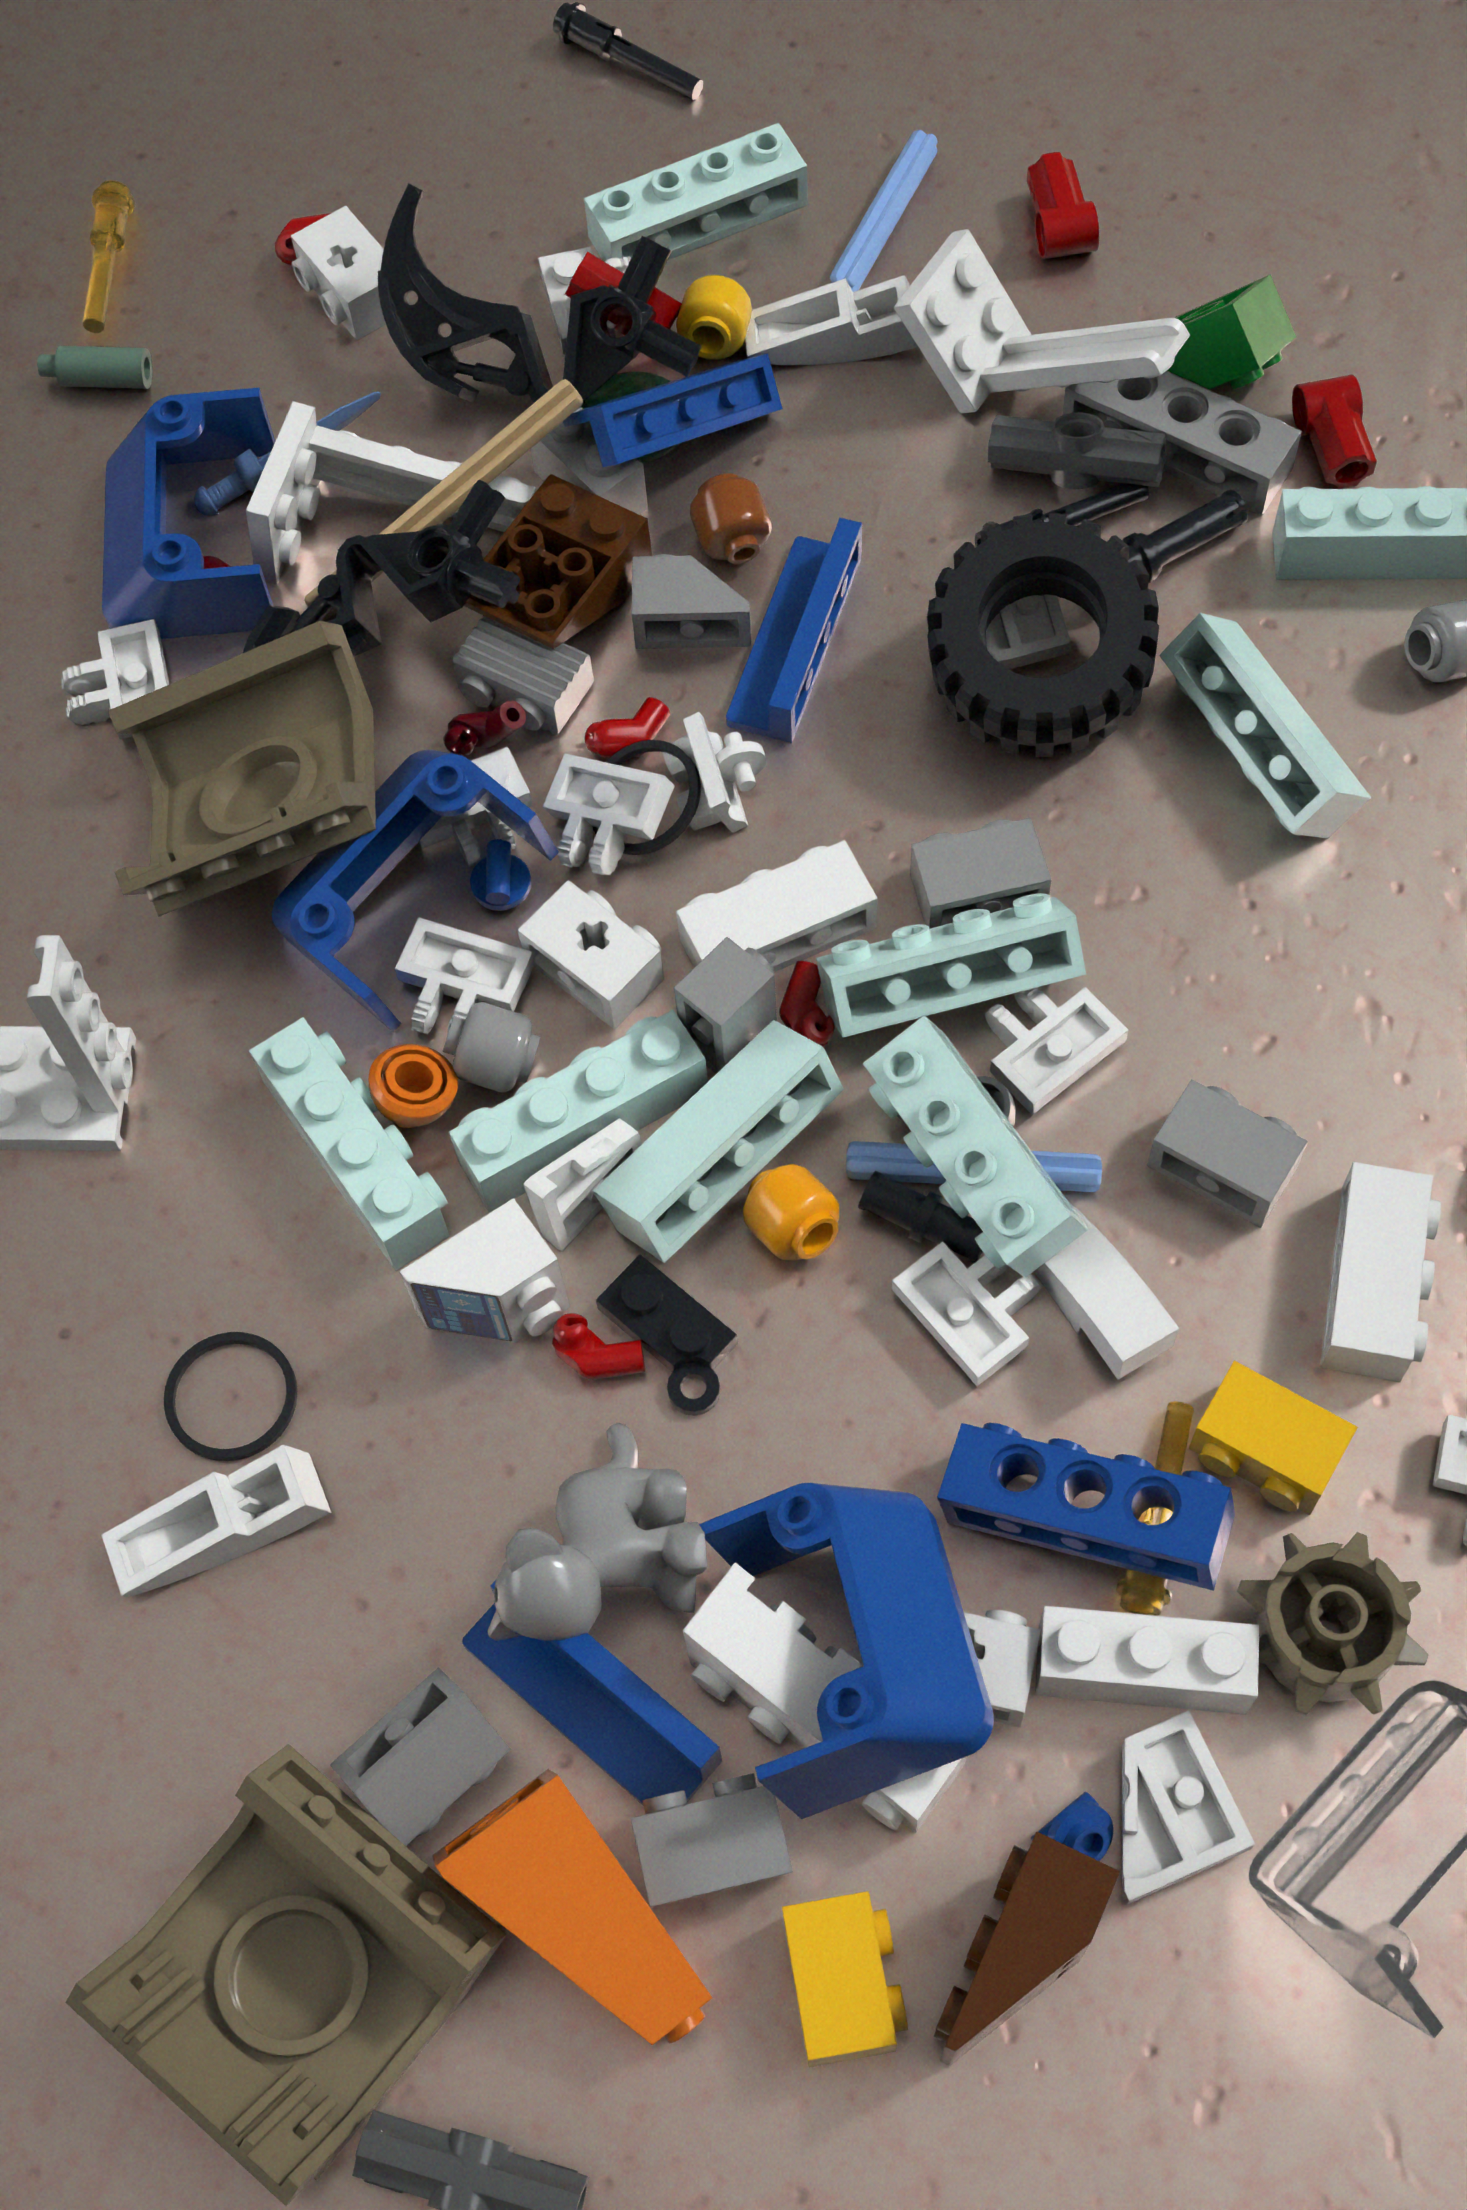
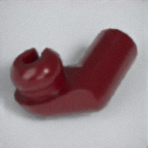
(483, 728)

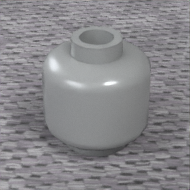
(1439, 642)
(492, 1047)

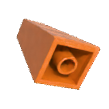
(568, 1899)

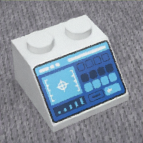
(490, 1280)

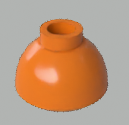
(412, 1085)

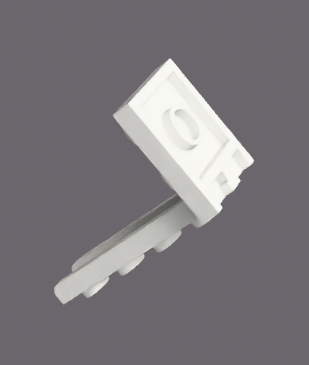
(984, 347)
(313, 453)
(73, 1074)

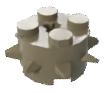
(1342, 1585)

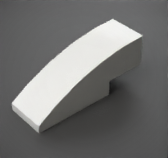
(831, 325)
(1108, 1301)
(216, 1521)

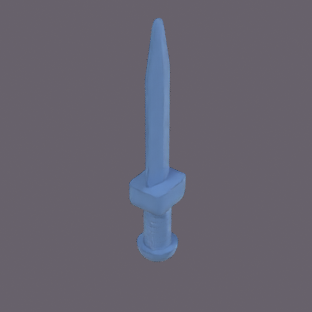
(250, 467)

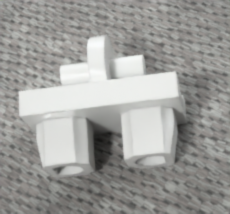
(718, 771)

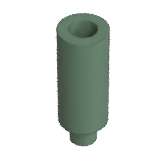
(98, 367)

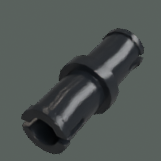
(921, 1215)

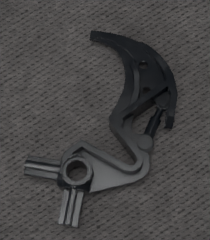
(591, 350)
(430, 568)

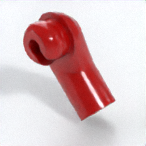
(590, 1355)

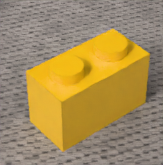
(1271, 1439)
(841, 1978)

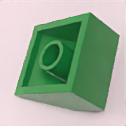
(1234, 336)

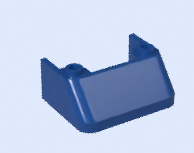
(163, 573)
(320, 901)
(920, 1677)

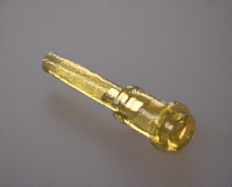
(112, 206)
(1141, 1591)

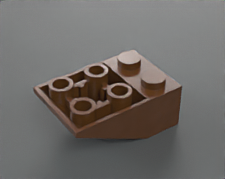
(570, 559)
(1044, 1930)

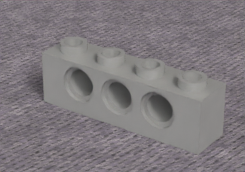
(1206, 433)

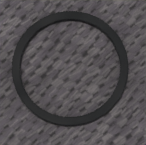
(692, 801)
(205, 1346)

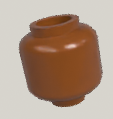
(730, 518)

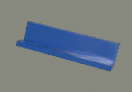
(681, 409)
(796, 634)
(601, 1710)

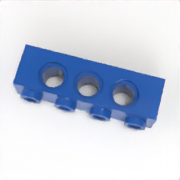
(1181, 1549)

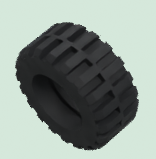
(1042, 562)

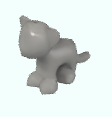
(555, 1587)

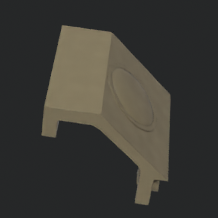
(252, 765)
(290, 1975)

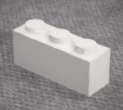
(785, 910)
(1380, 1272)
(1147, 1660)

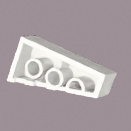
(779, 1673)

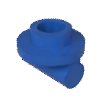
(500, 878)
(1082, 1827)

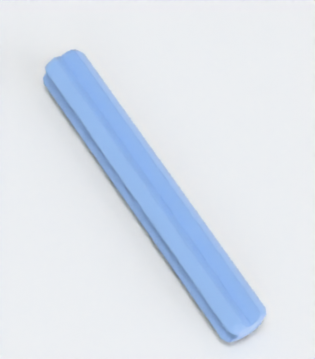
(885, 210)
(897, 1162)

